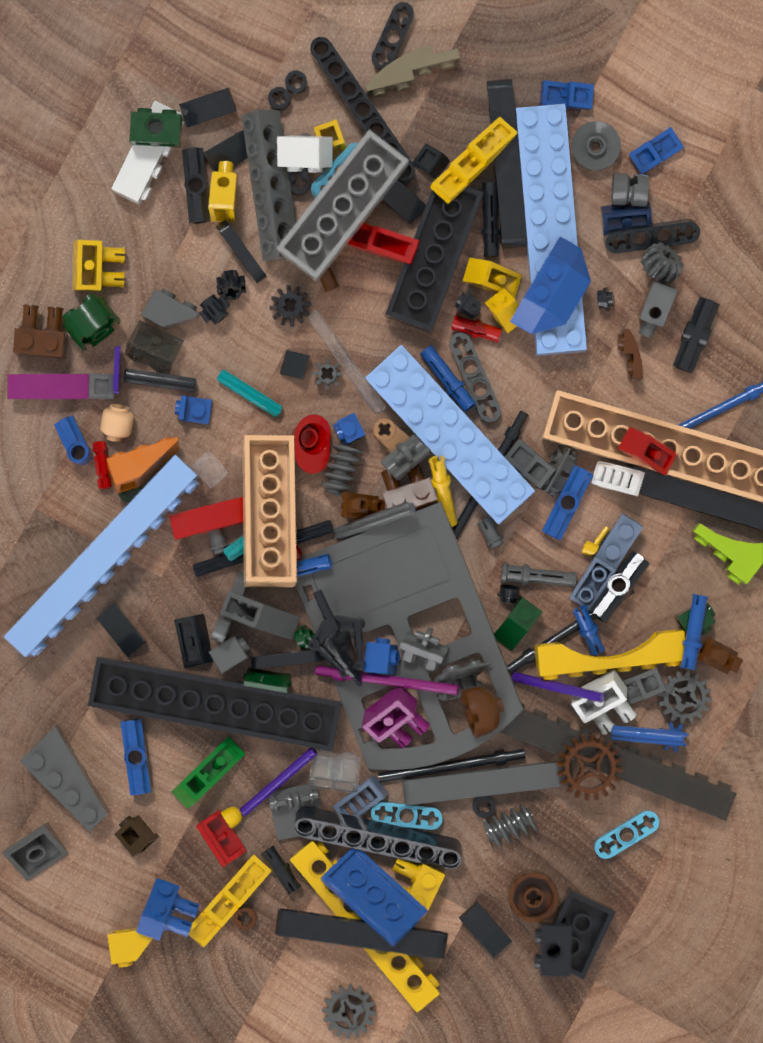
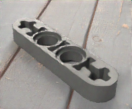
(478, 376)

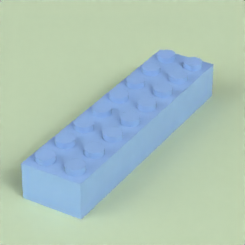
(450, 434)

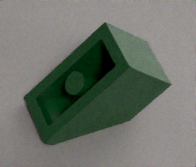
(517, 623)

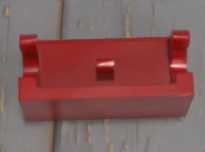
(221, 838)

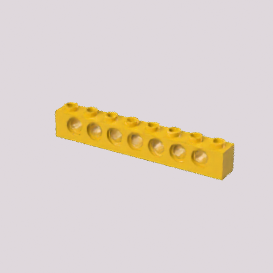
(416, 996)

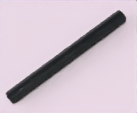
(302, 535)

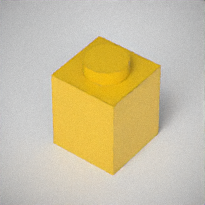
(503, 308)

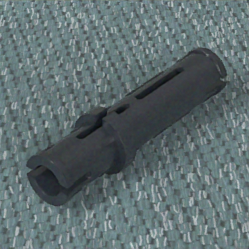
(490, 219)

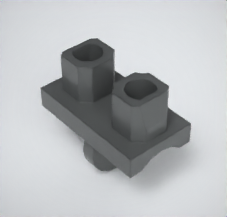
(405, 457)
(425, 646)

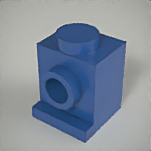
(349, 429)

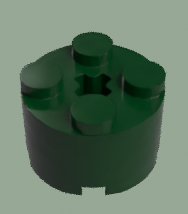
(90, 321)

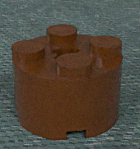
(541, 907)

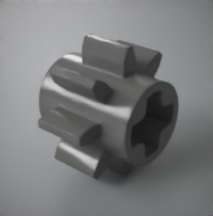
(327, 381)

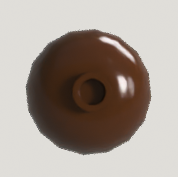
(481, 710)

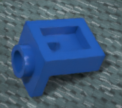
(193, 409)

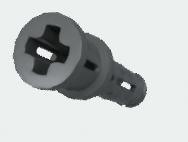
(527, 575)

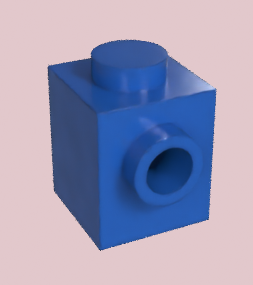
(381, 657)

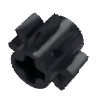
(231, 285)
(214, 309)

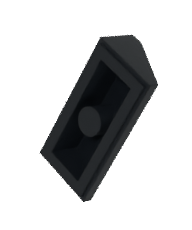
(231, 150)
(121, 629)
(193, 640)

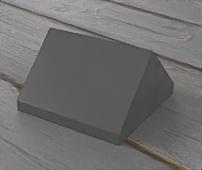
(36, 851)

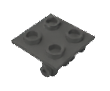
(464, 677)
(285, 804)

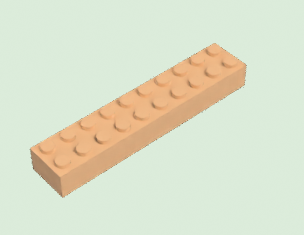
(699, 457)

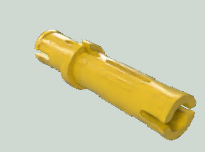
(441, 483)

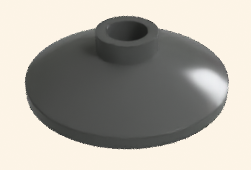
(598, 133)

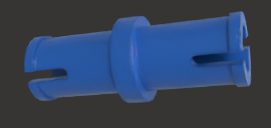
(588, 630)

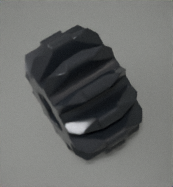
(282, 305)

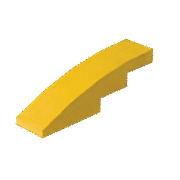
(473, 160)
(228, 900)

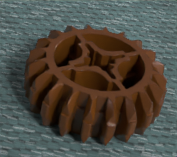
(597, 758)

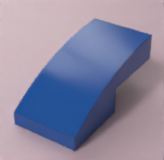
(572, 94)
(656, 150)

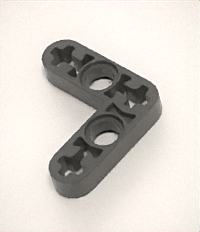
(224, 624)

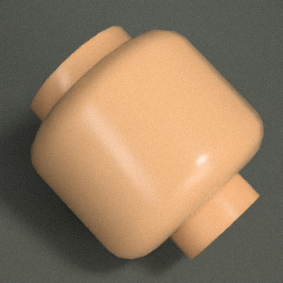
(117, 422)

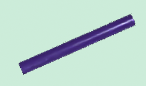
(558, 687)
(278, 781)

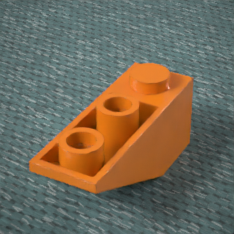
(135, 467)

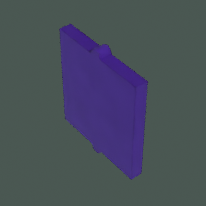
(117, 370)

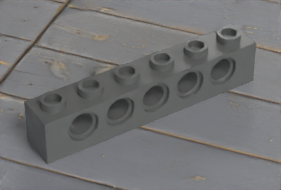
(269, 182)

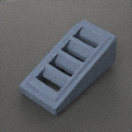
(377, 788)

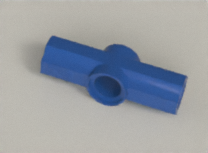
(560, 517)
(137, 773)

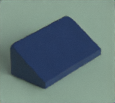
(624, 216)

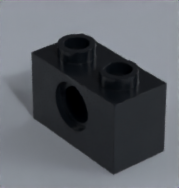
(553, 964)

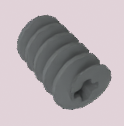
(341, 469)
(509, 825)

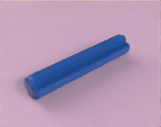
(647, 735)

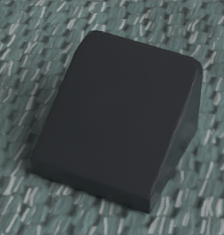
(431, 161)
(294, 364)

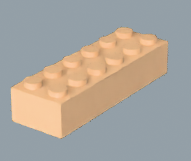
(269, 511)

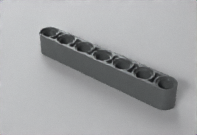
(482, 782)

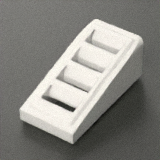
(604, 474)

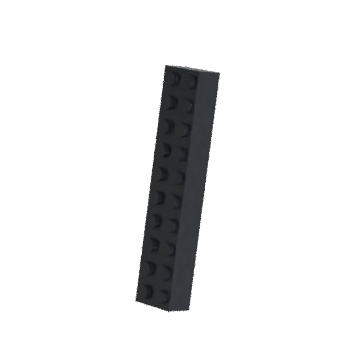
(214, 703)

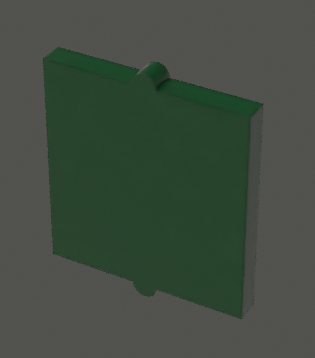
(267, 680)

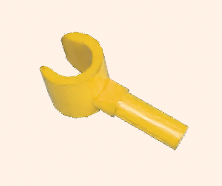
(591, 548)

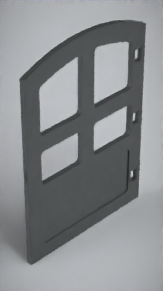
(384, 581)

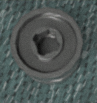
(629, 189)

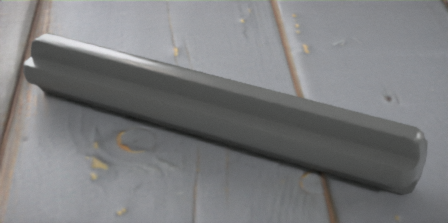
(374, 520)

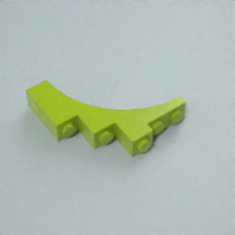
(743, 556)

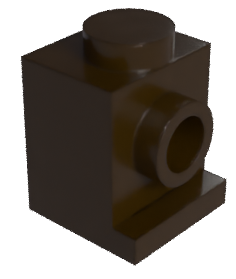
(131, 841)

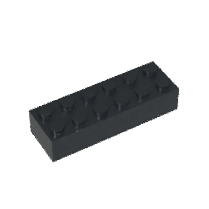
(426, 280)

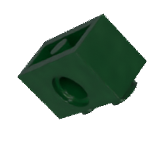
(169, 135)

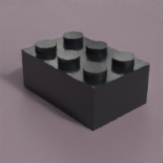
(589, 925)

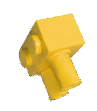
(87, 266)
(425, 880)

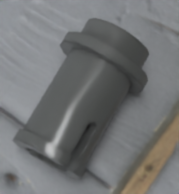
(491, 534)
(218, 541)

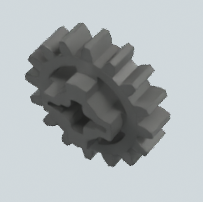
(689, 686)
(337, 1014)

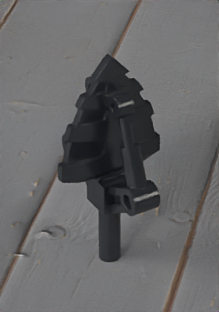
(340, 641)

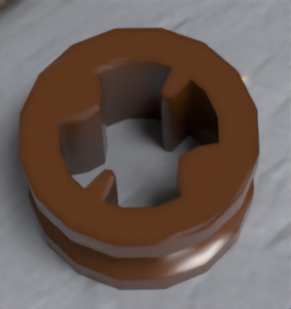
(251, 913)

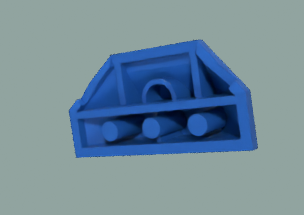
(554, 290)

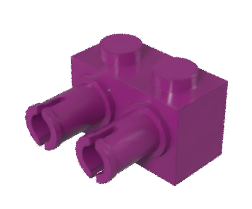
(390, 713)

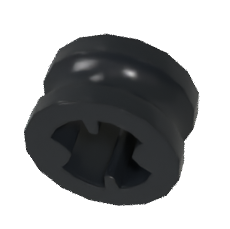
(292, 89)
(286, 96)
(483, 814)

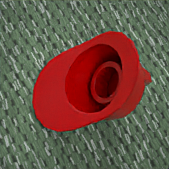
(312, 443)

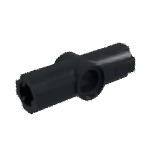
(195, 170)
(695, 334)
(628, 574)

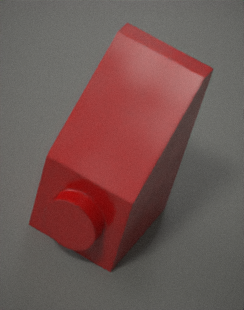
(647, 450)

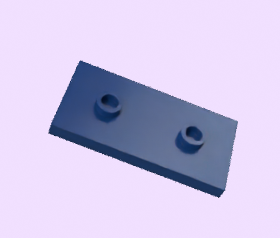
(374, 895)

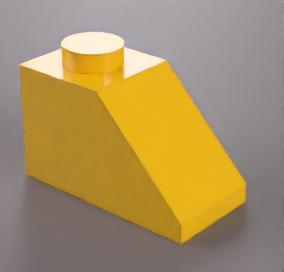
(491, 276)
(126, 946)

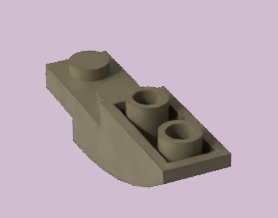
(400, 72)

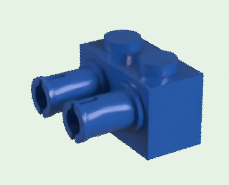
(158, 909)

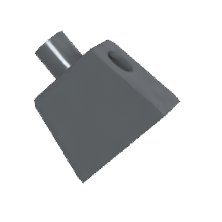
(657, 296)

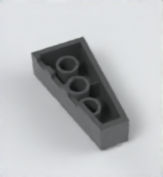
(65, 778)

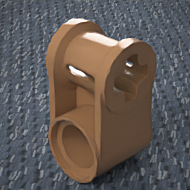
(393, 438)

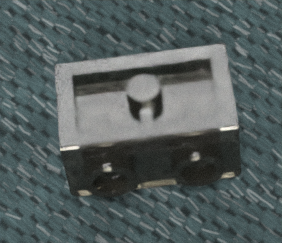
(153, 347)

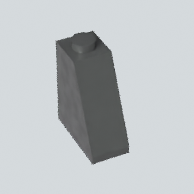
(260, 615)

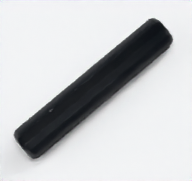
(160, 380)

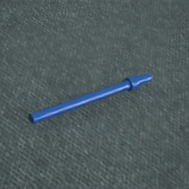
(751, 393)

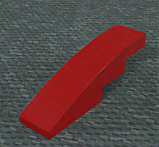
(207, 518)

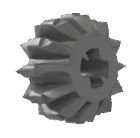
(662, 263)

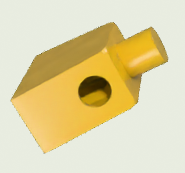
(223, 193)

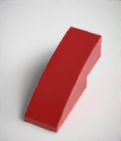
(384, 243)

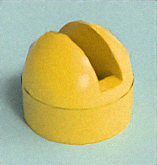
(232, 816)

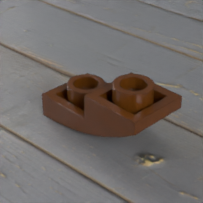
(629, 347)

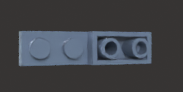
(606, 560)

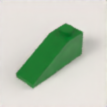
(208, 773)

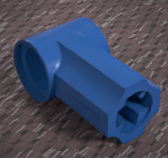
(72, 439)

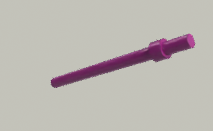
(391, 681)

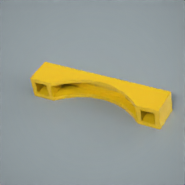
(658, 648)

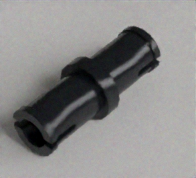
(281, 870)

